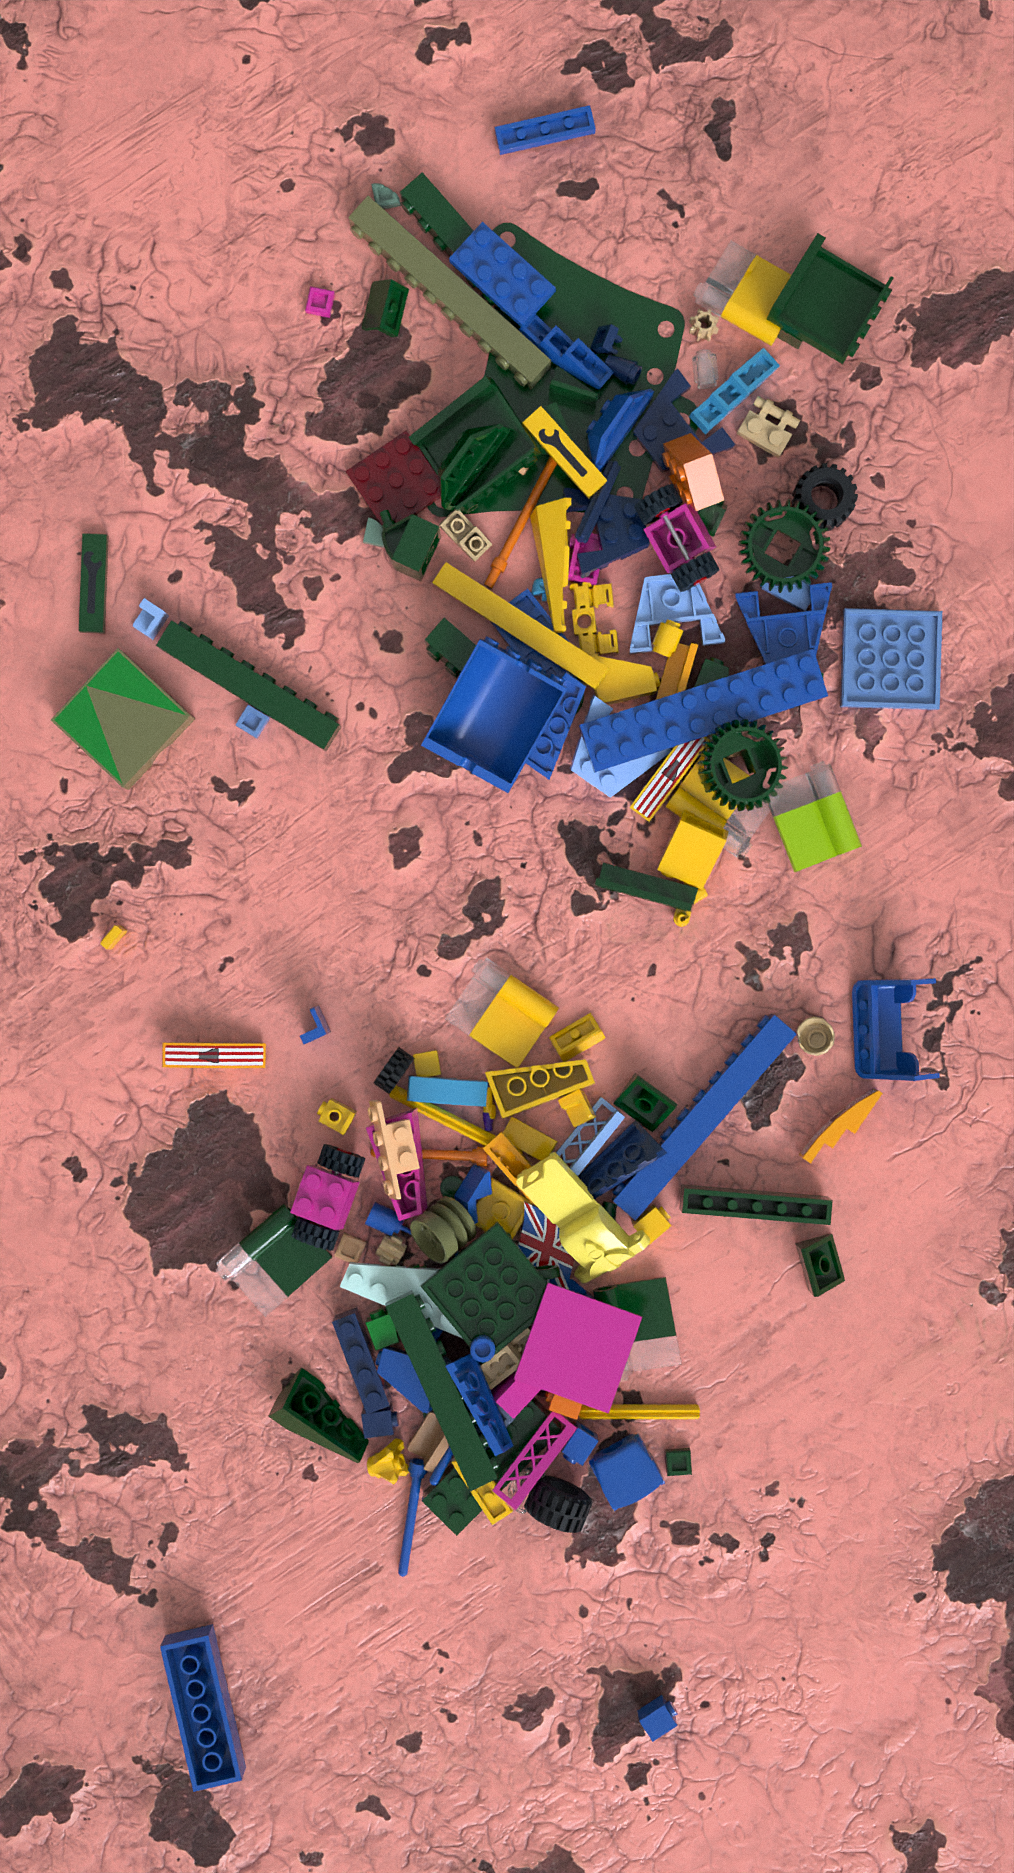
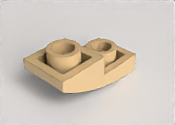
(465, 535)

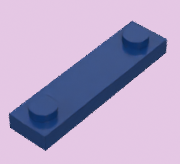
(545, 130)

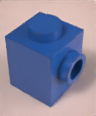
(580, 1444)
(658, 1717)

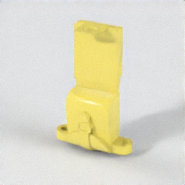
(584, 1224)

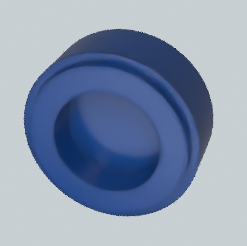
(482, 1348)

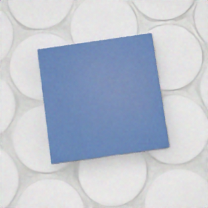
(891, 659)

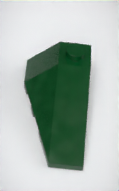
(312, 1414)

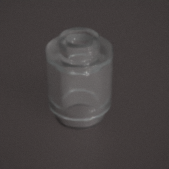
(705, 369)

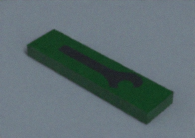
(93, 583)

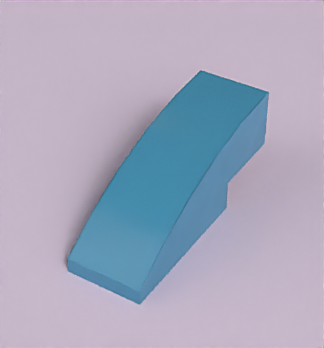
(447, 1091)

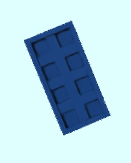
(502, 274)
(529, 605)

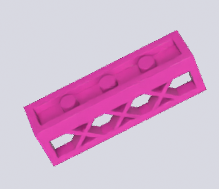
(541, 1465)

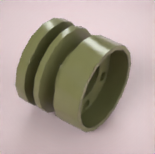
(443, 1229)

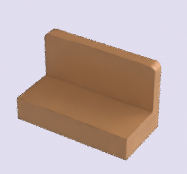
(429, 1442)

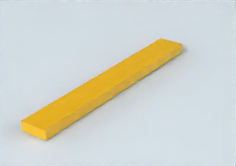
(520, 625)

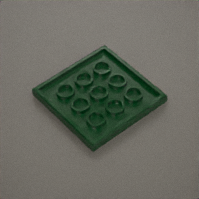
(488, 1289)

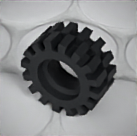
(393, 1070)

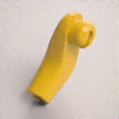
(681, 917)

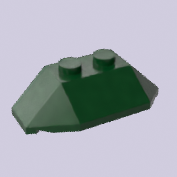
(467, 461)

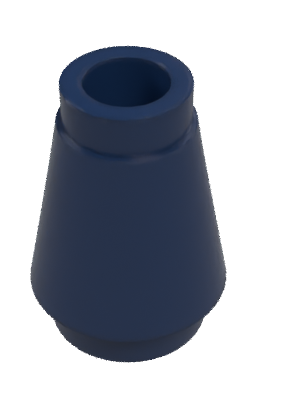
(624, 369)

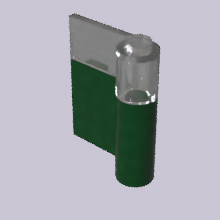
(271, 1262)
(656, 1337)

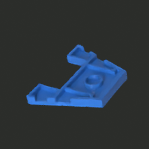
(786, 633)

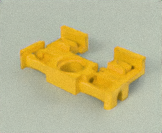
(589, 599)

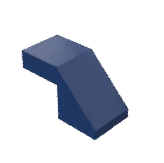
(474, 1186)

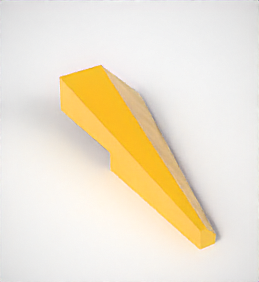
(551, 541)

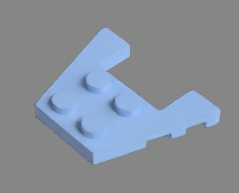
(663, 601)
(614, 778)

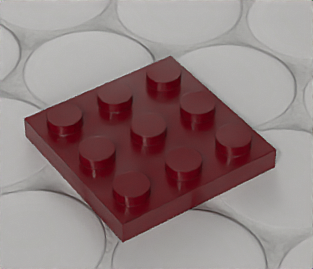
(396, 479)

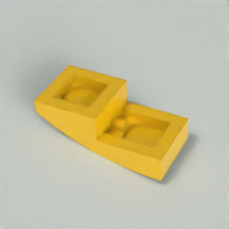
(529, 1139)

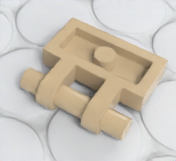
(763, 432)

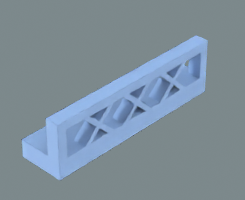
(596, 1142)

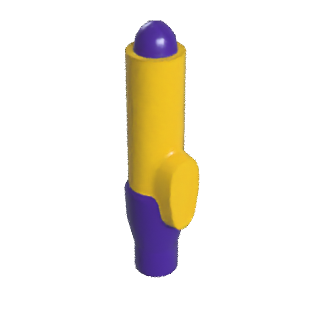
(489, 1111)

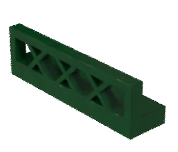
(647, 887)

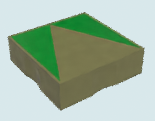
(122, 719)

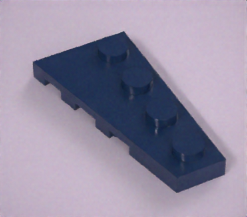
(621, 1160)

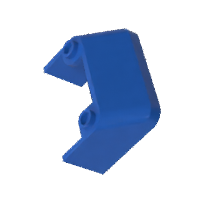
(879, 1029)

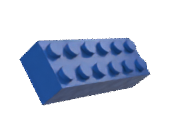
(203, 1707)

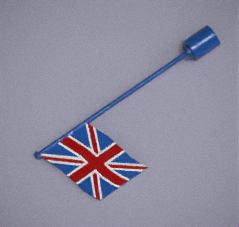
(537, 1240)

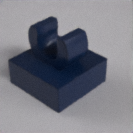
(604, 339)

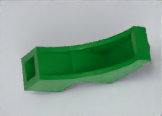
(382, 1327)

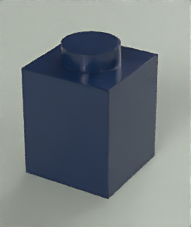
(379, 1422)

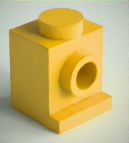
(345, 1113)

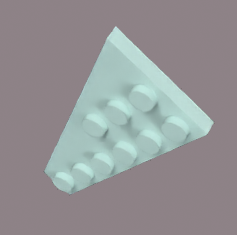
(389, 1282)

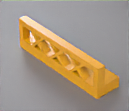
(677, 670)

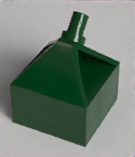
(409, 543)

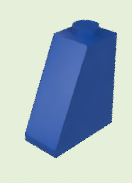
(399, 1372)

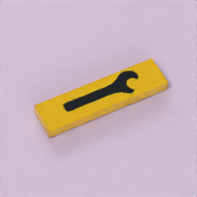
(564, 452)

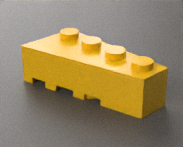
(531, 1086)

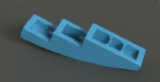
(734, 390)

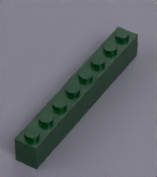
(248, 685)
(441, 1390)

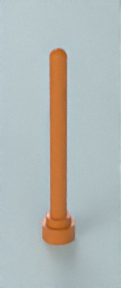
(477, 1155)

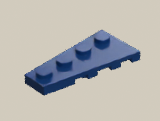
(552, 739)
(477, 1395)

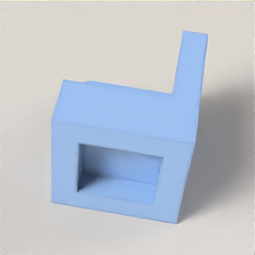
(150, 619)

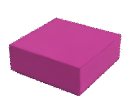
(320, 302)

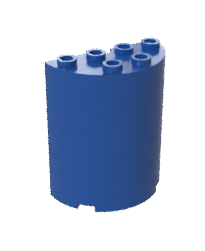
(495, 714)

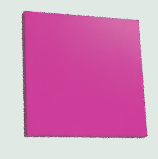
(577, 1347)

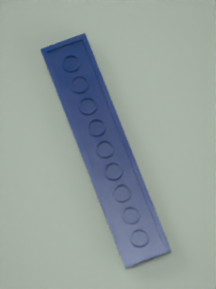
(702, 709)

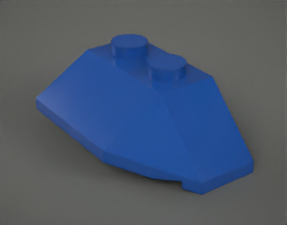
(615, 424)

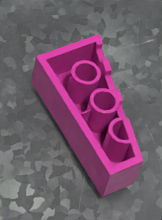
(411, 1183)

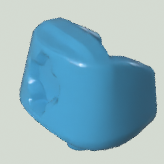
(538, 589)

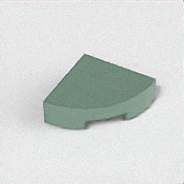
(385, 196)
(373, 533)

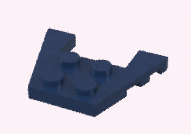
(665, 423)
(617, 528)

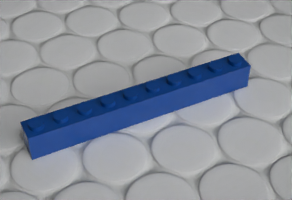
(705, 1113)

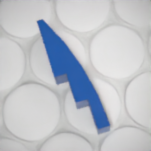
(568, 355)

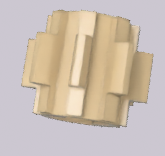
(700, 332)
(391, 1250)

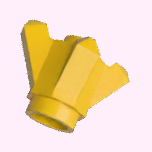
(388, 1462)

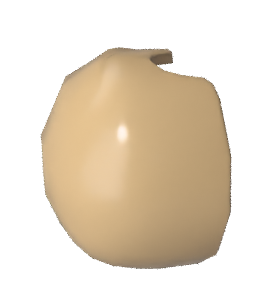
(815, 1036)

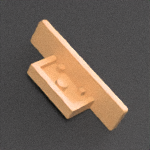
(395, 1148)

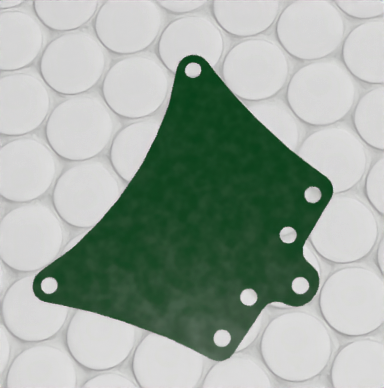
(578, 308)

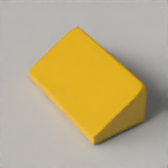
(577, 1037)

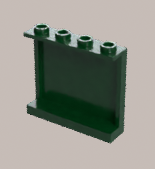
(828, 302)
(475, 408)

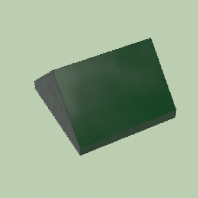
(645, 1103)
(820, 1264)

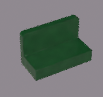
(385, 307)
(570, 387)

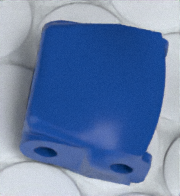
(626, 1471)

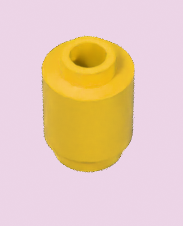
(667, 638)

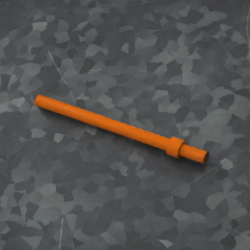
(499, 563)

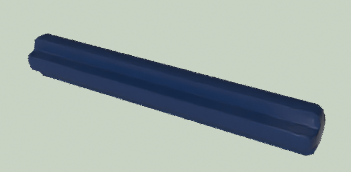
(597, 503)

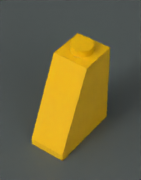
(625, 681)

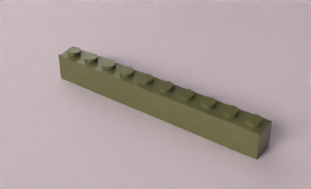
(449, 292)

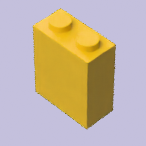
(692, 850)

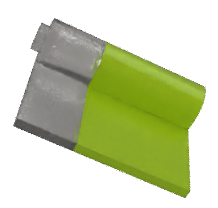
(813, 818)

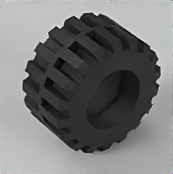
(838, 483)
(558, 1504)

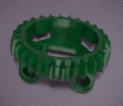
(795, 525)
(757, 757)

